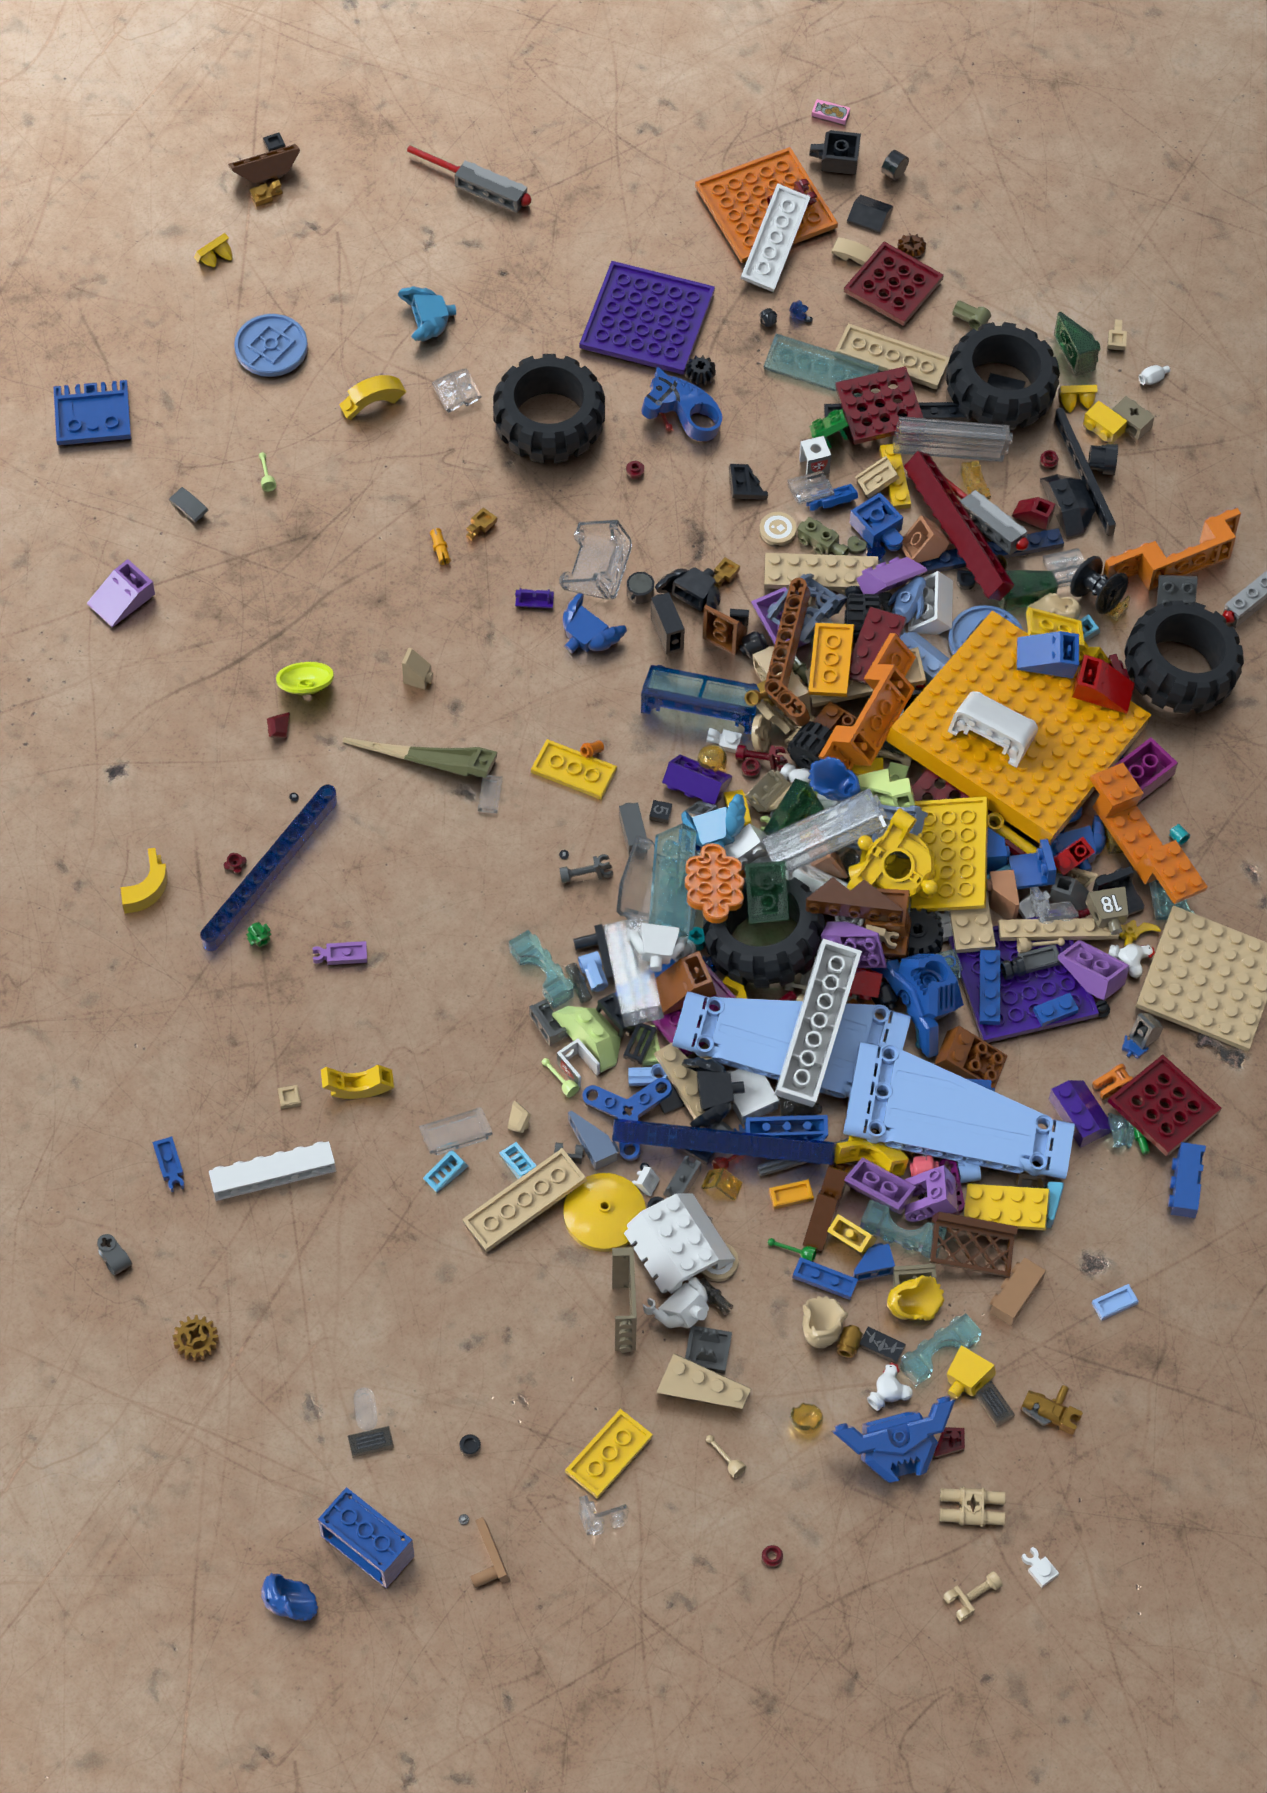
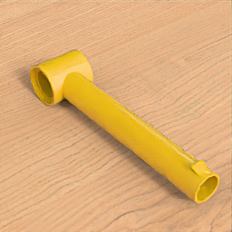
(1008, 834)

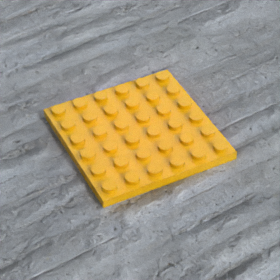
(958, 840)

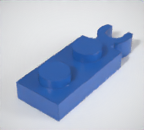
(842, 495)
(169, 1162)

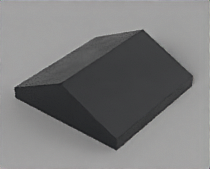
(869, 213)

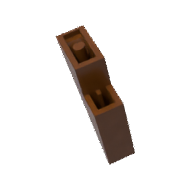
(860, 902)
(826, 1205)

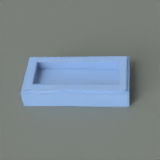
(1115, 1302)

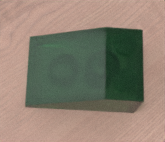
(1076, 344)
(767, 891)

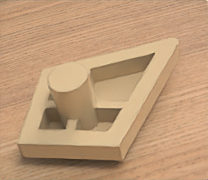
(1083, 876)
(518, 1118)

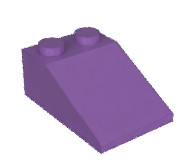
(1094, 969)

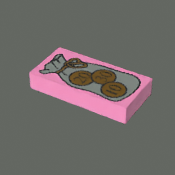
(830, 111)

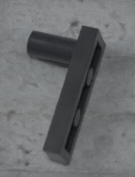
(598, 939)

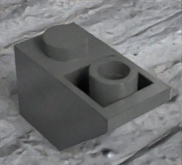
(1070, 890)

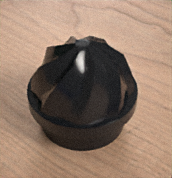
(768, 317)

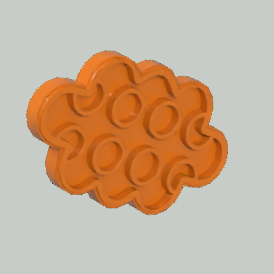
(714, 883)

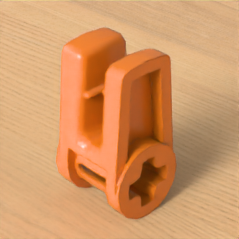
(1117, 1075)

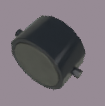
(895, 164)
(640, 587)

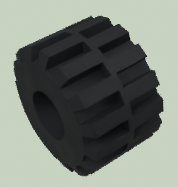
(857, 609)
(808, 744)
(925, 933)

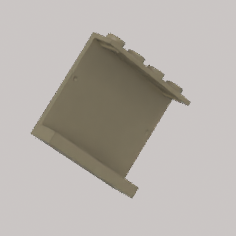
(624, 1277)

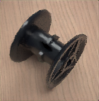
(1108, 591)

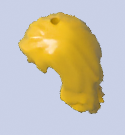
(916, 1299)

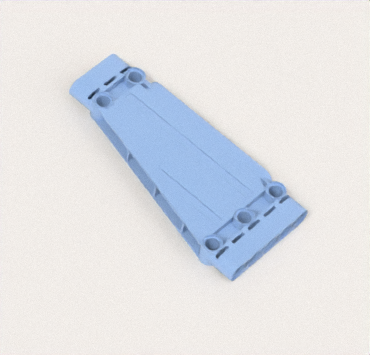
(759, 1031)
(950, 1116)

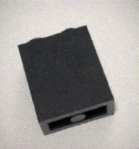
(667, 623)

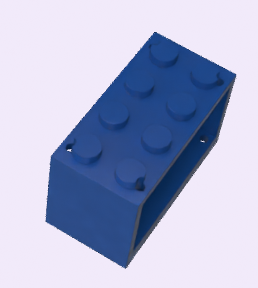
(366, 1537)

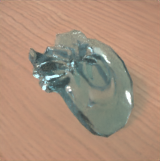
(1121, 1130)

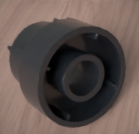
(1103, 458)

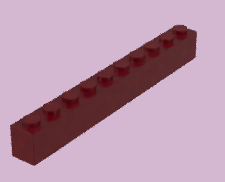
(959, 526)

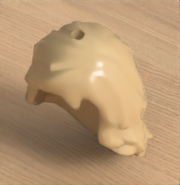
(1054, 604)
(822, 1321)

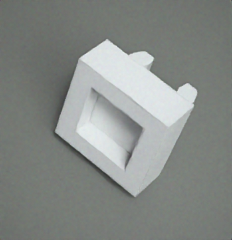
(647, 1181)

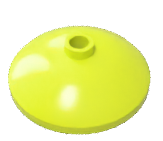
(305, 678)

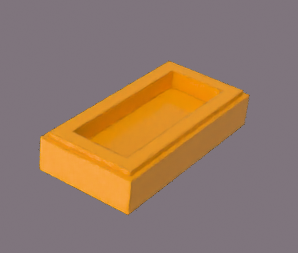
(791, 1194)

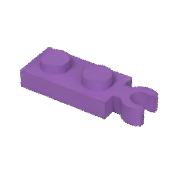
(342, 953)

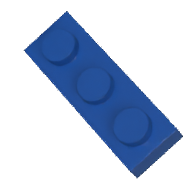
(825, 1278)

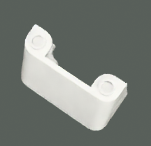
(996, 724)

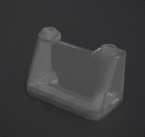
(600, 559)

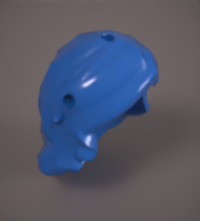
(833, 779)
(288, 1598)

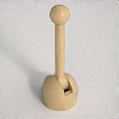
(1025, 944)
(735, 1467)

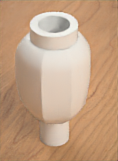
(1153, 374)

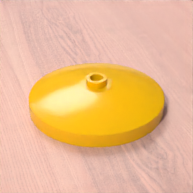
(599, 1227)

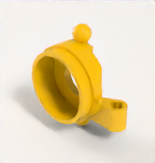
(897, 839)

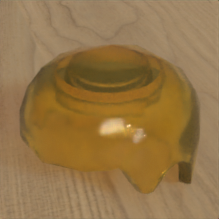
(712, 757)
(806, 1418)

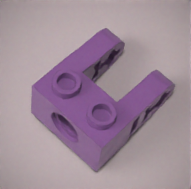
(940, 1194)

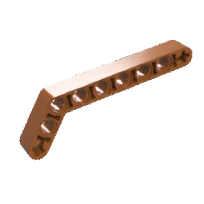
(788, 648)

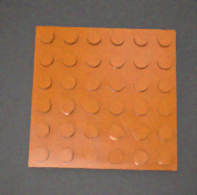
(740, 199)

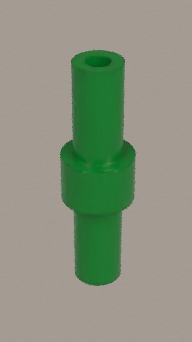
(1142, 1142)

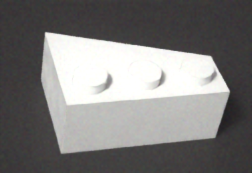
(747, 845)

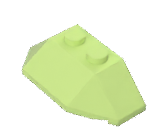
(592, 1031)

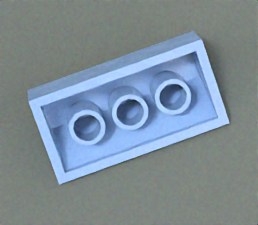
(931, 657)

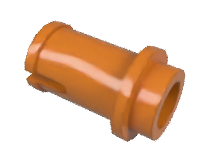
(588, 749)

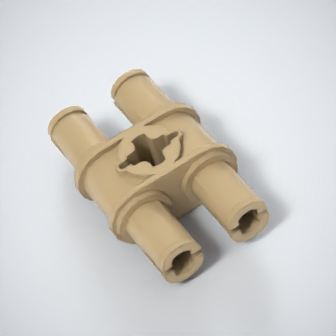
(964, 1514)

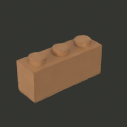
(1017, 1291)

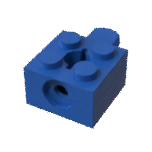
(885, 522)

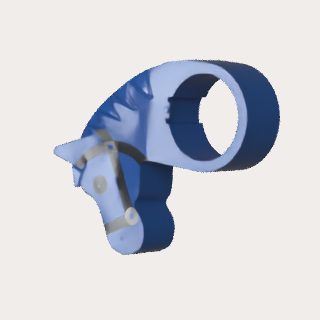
(685, 399)

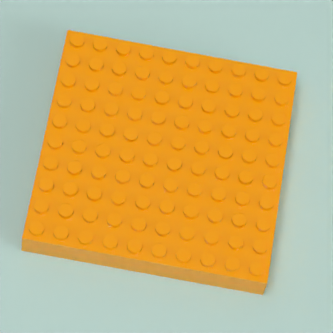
(1056, 769)

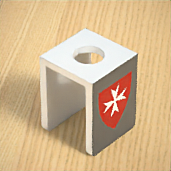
(816, 454)
(580, 1049)

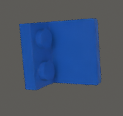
(1034, 868)

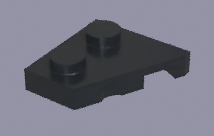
(744, 483)

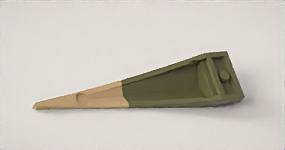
(461, 761)

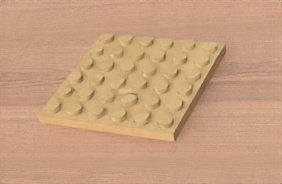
(1207, 979)

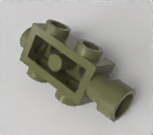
(821, 538)

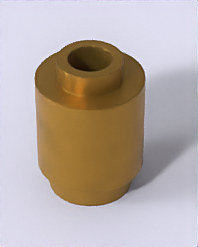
(849, 1341)

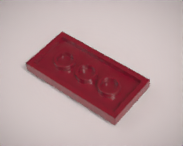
(871, 639)

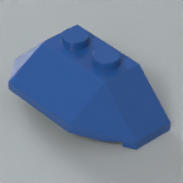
(805, 1127)

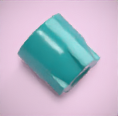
(1179, 834)

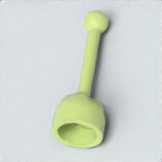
(268, 482)
(569, 1087)

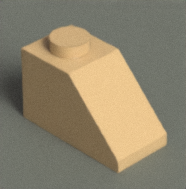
(416, 670)

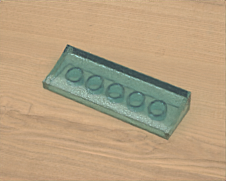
(814, 363)
(668, 890)

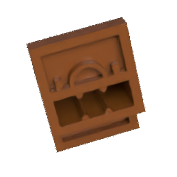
(900, 898)

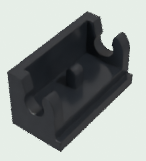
(611, 1007)

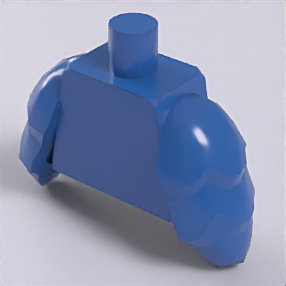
(587, 630)
(1094, 836)

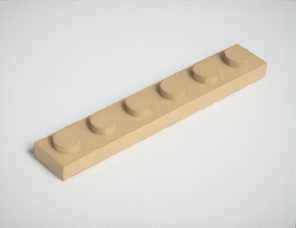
(1068, 930)

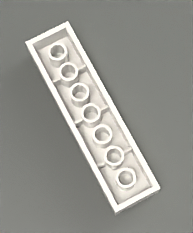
(818, 1023)

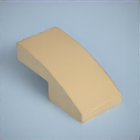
(850, 249)

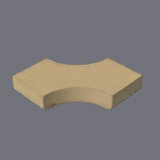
(775, 717)

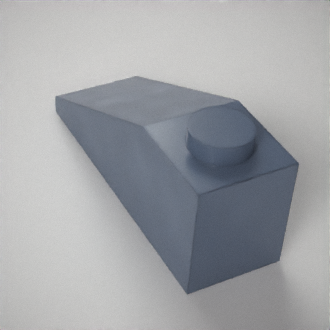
(596, 1143)

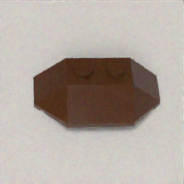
(266, 165)

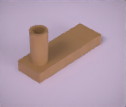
(498, 1569)

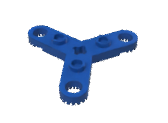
(640, 1102)

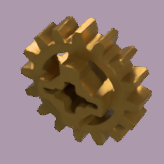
(192, 1329)

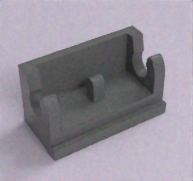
(542, 1017)
(684, 1177)

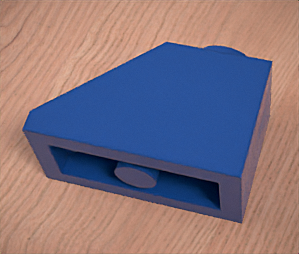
(875, 1263)

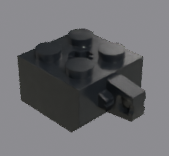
(838, 152)

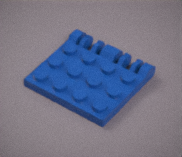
(92, 414)

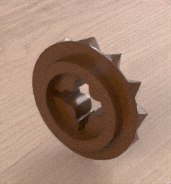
(918, 242)

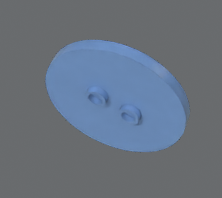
(271, 345)
(969, 620)

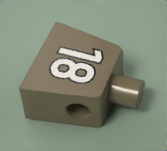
(1108, 908)

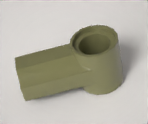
(975, 316)

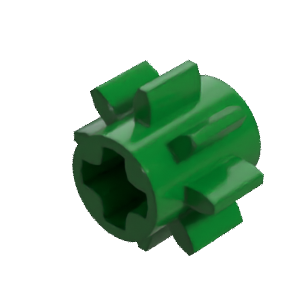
(258, 934)

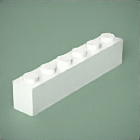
(272, 1170)

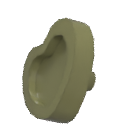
(856, 546)

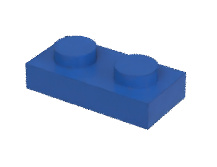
(1055, 1009)

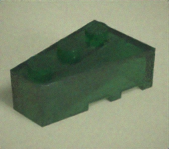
(1028, 588)
(796, 805)

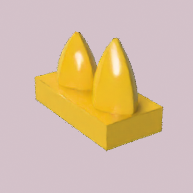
(218, 245)
(1070, 393)

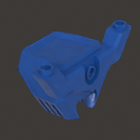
(927, 991)
(898, 1442)

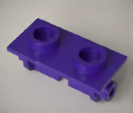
(534, 598)

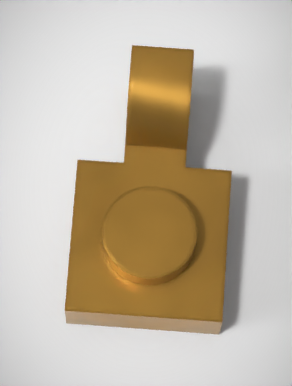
(263, 194)
(481, 521)
(726, 571)

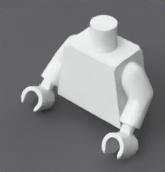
(657, 944)
(683, 1307)

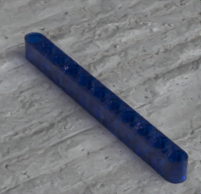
(268, 875)
(723, 1141)

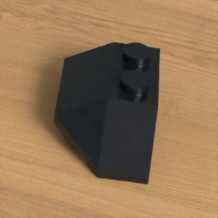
(1072, 503)

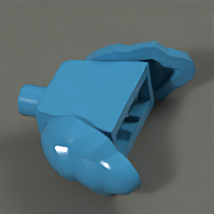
(429, 311)
(718, 825)

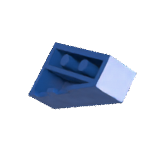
(1186, 1180)

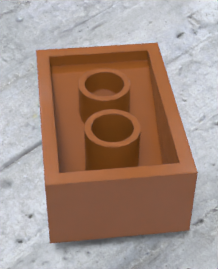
(722, 630)

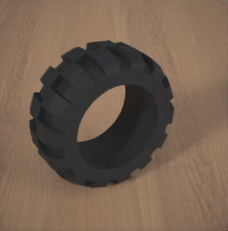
(1007, 346)
(549, 376)
(1169, 684)
(767, 963)

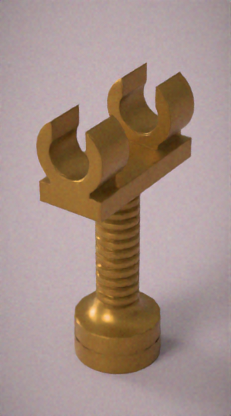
(754, 697)

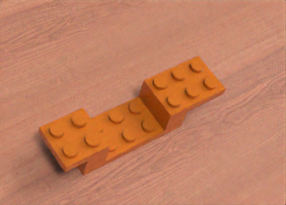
(1150, 562)
(891, 693)
(1137, 839)

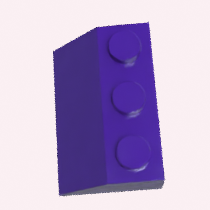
(695, 780)
(1078, 1106)

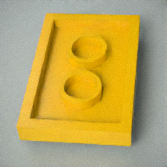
(1045, 622)

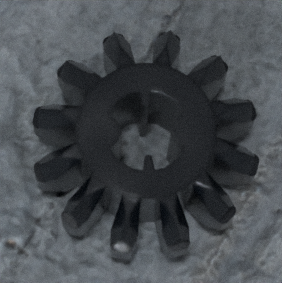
(700, 370)

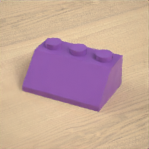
(889, 575)
(761, 607)
(880, 1185)

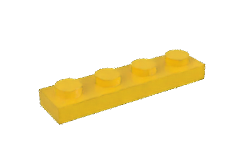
(898, 489)

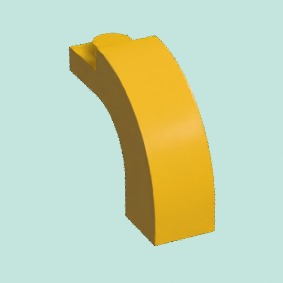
(371, 390)
(148, 891)
(357, 1085)
(885, 1157)

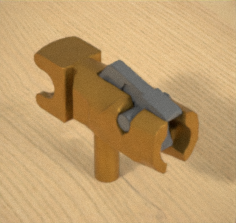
(1052, 1411)

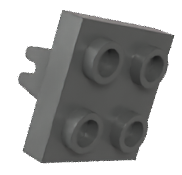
(1176, 588)
(709, 1348)

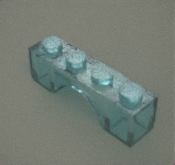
(527, 950)
(878, 1222)
(918, 1364)

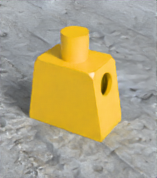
(968, 1373)

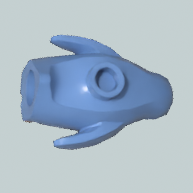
(909, 599)

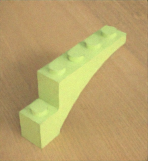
(890, 793)

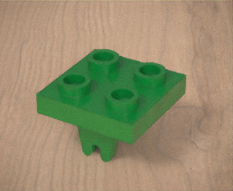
(832, 423)

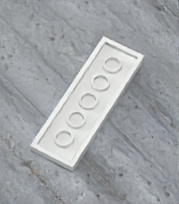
(775, 237)

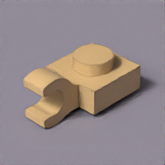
(1117, 338)
(884, 935)

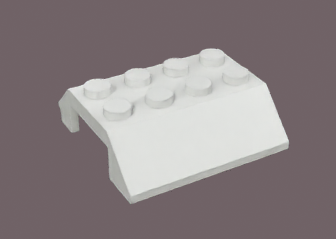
(677, 1241)

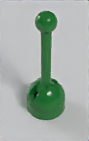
(807, 1252)

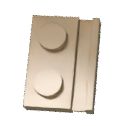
(877, 477)

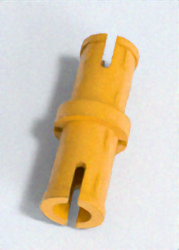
(440, 546)

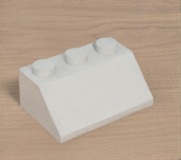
(937, 606)

